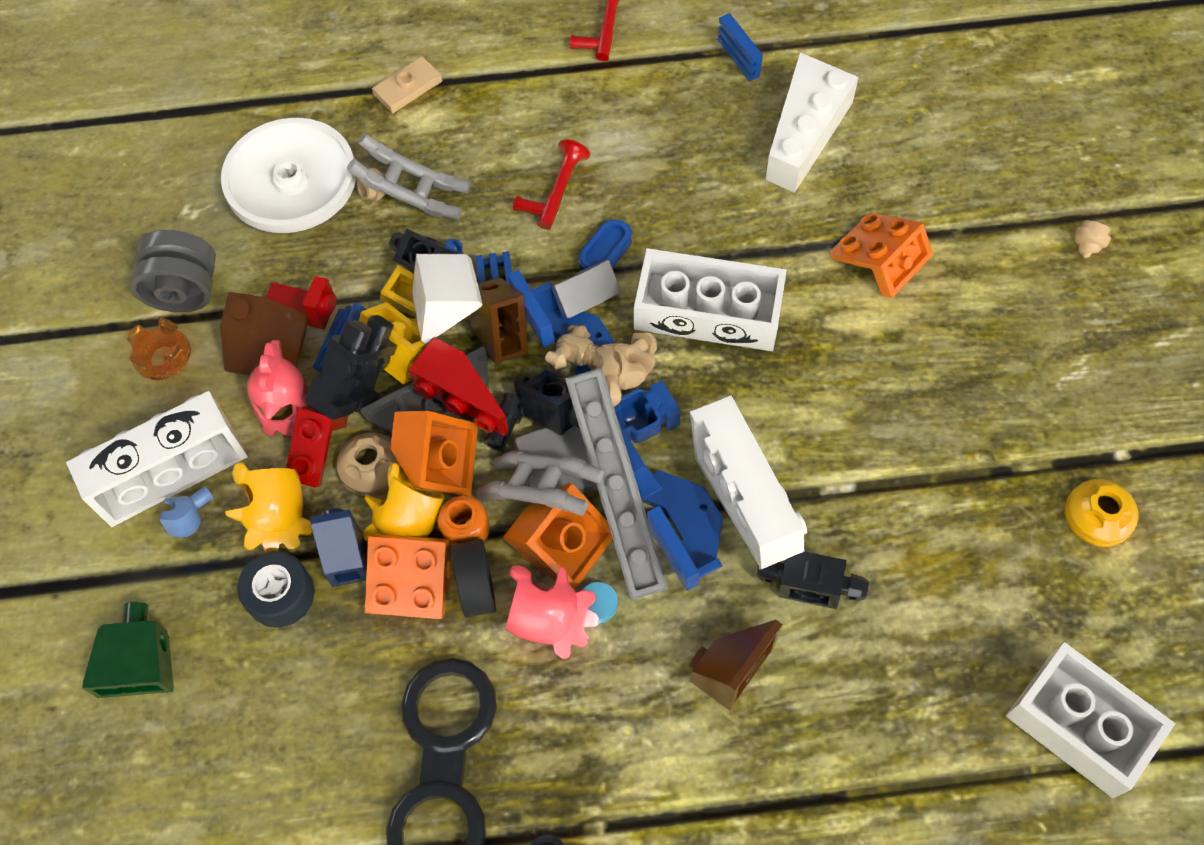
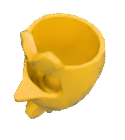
(273, 508)
(406, 509)

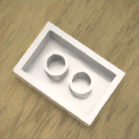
(1090, 721)

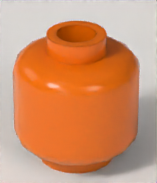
(463, 520)

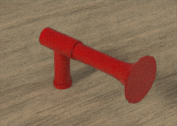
(603, 43)
(572, 154)

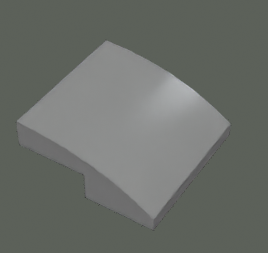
(549, 443)

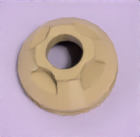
(370, 478)

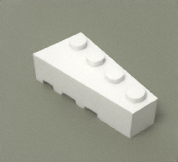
(810, 115)
(746, 483)

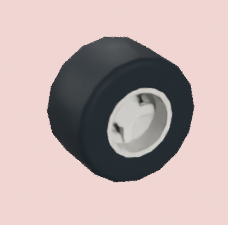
(267, 577)

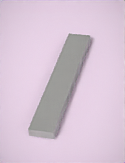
(618, 487)

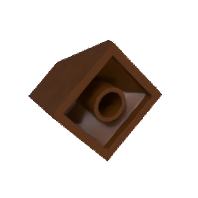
(253, 322)
(733, 661)

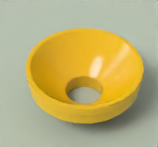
(1094, 524)

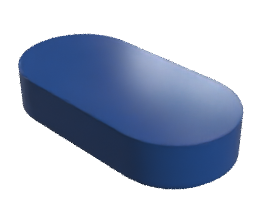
(607, 243)

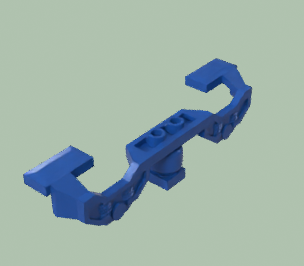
(640, 418)

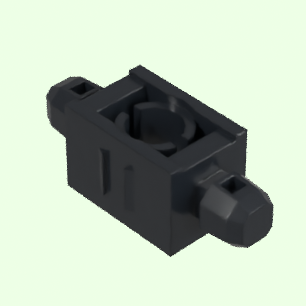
(413, 243)
(547, 401)
(815, 580)

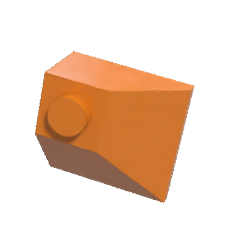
(435, 450)
(560, 538)

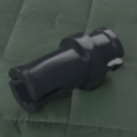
(512, 408)

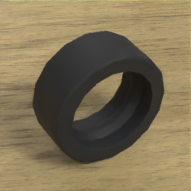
(473, 578)

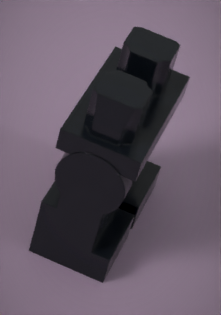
(352, 368)

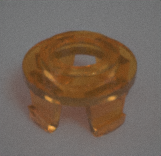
(147, 342)

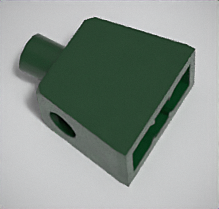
(130, 657)

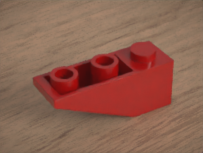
(450, 378)

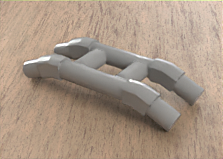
(396, 165)
(545, 491)

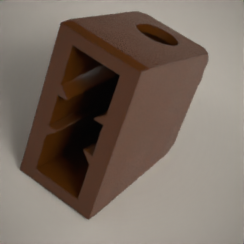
(503, 310)

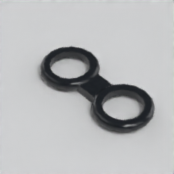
(443, 756)

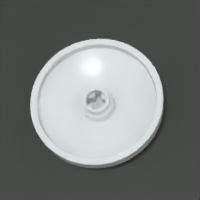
(288, 175)

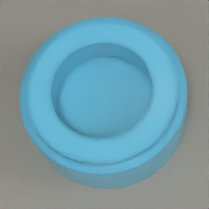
(606, 601)

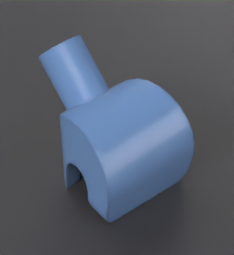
(184, 514)

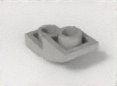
(585, 289)

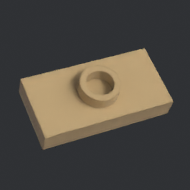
(407, 84)

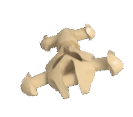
(622, 364)

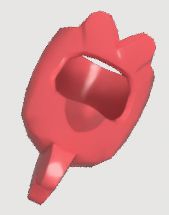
(273, 386)
(552, 614)

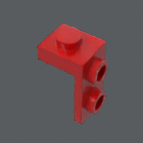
(317, 302)
(311, 444)

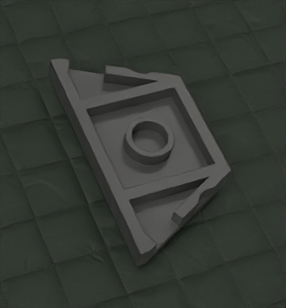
(407, 399)

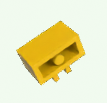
(404, 334)

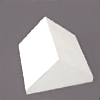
(443, 292)

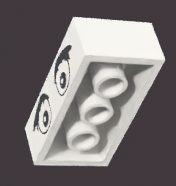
(709, 299)
(156, 459)

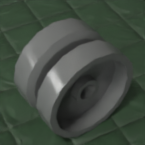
(173, 271)

